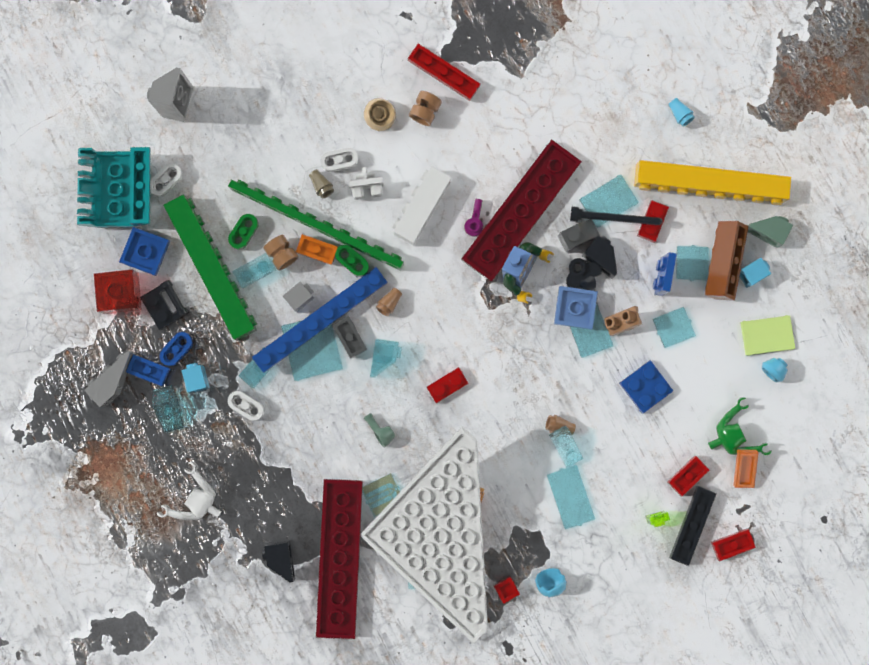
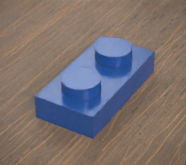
(148, 370)

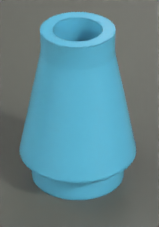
(681, 112)

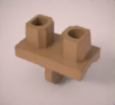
(623, 321)

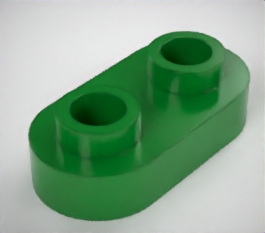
(242, 231)
(352, 260)

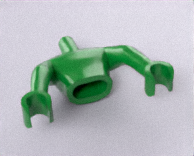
(731, 435)

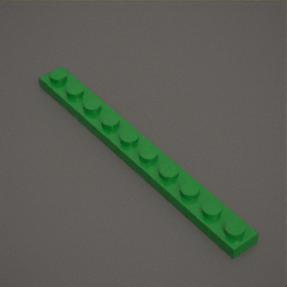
(323, 227)

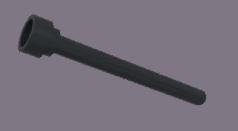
(579, 214)

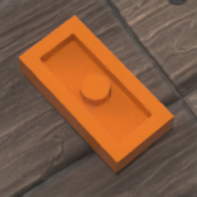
(316, 249)

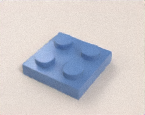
(575, 307)

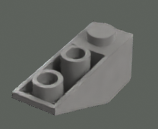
(110, 383)

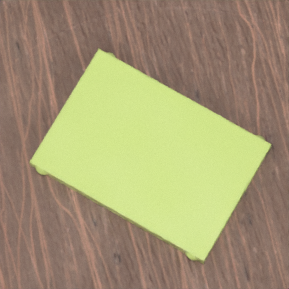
(767, 335)

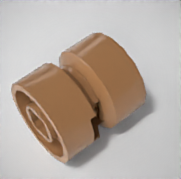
(426, 106)
(281, 253)

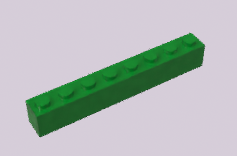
(210, 267)

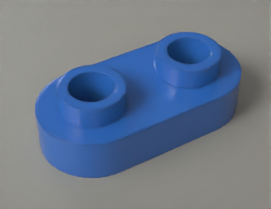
(174, 346)

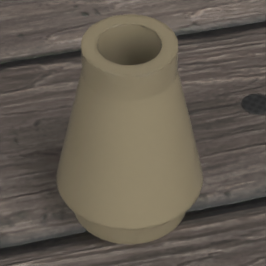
(321, 184)

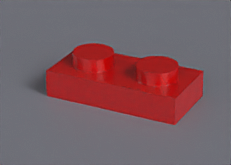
(648, 231)
(447, 385)
(688, 476)
(733, 544)

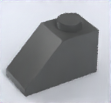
(578, 235)

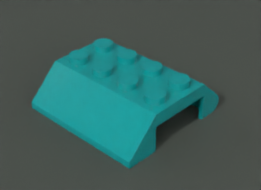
(115, 188)

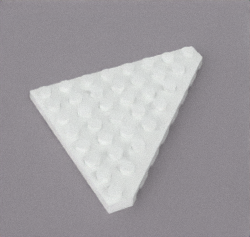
(437, 535)

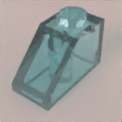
(384, 356)
(167, 408)

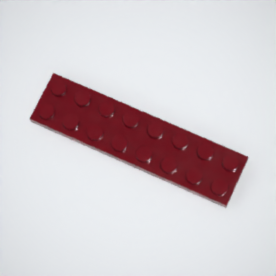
(521, 210)
(339, 559)

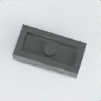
(349, 337)

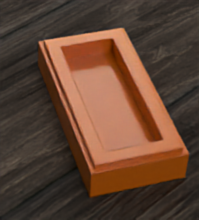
(745, 468)

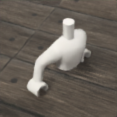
(198, 501)

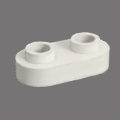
(339, 158)
(164, 178)
(246, 405)

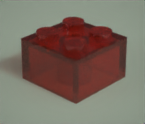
(117, 291)

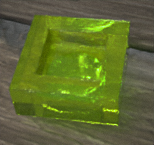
(657, 519)

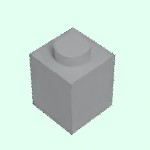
(299, 296)

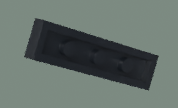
(692, 525)

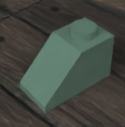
(771, 230)

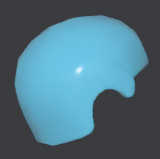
(550, 582)

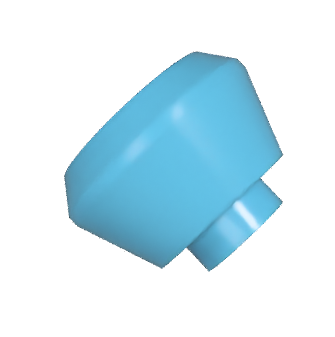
(775, 369)

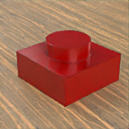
(506, 589)

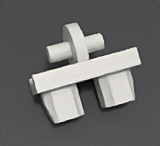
(358, 185)

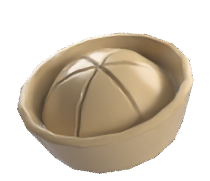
(379, 114)

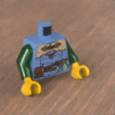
(519, 266)

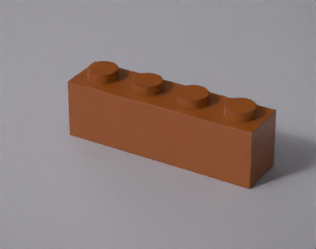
(726, 260)

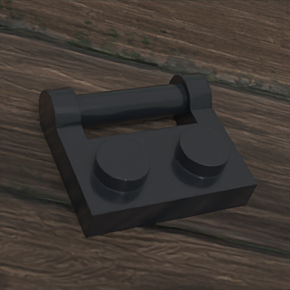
(159, 308)

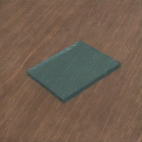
(315, 356)

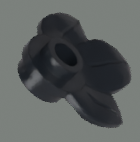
(585, 277)

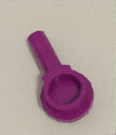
(474, 226)

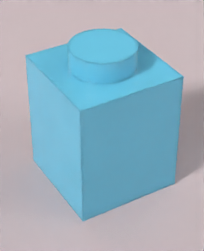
(754, 272)
(195, 378)

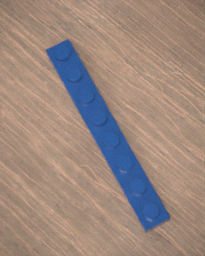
(319, 320)

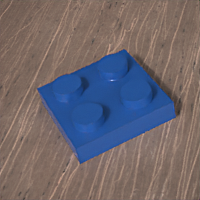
(144, 251)
(665, 269)
(646, 387)

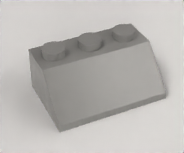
(171, 95)

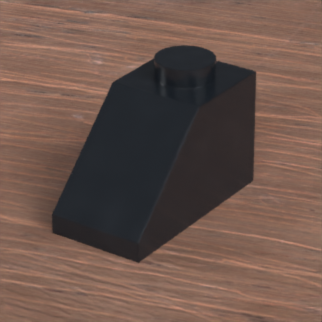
(603, 255)
(280, 559)

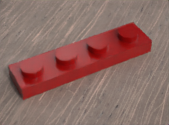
(444, 72)

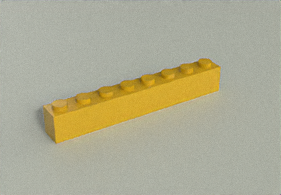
(712, 181)

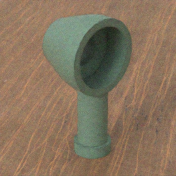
(384, 434)

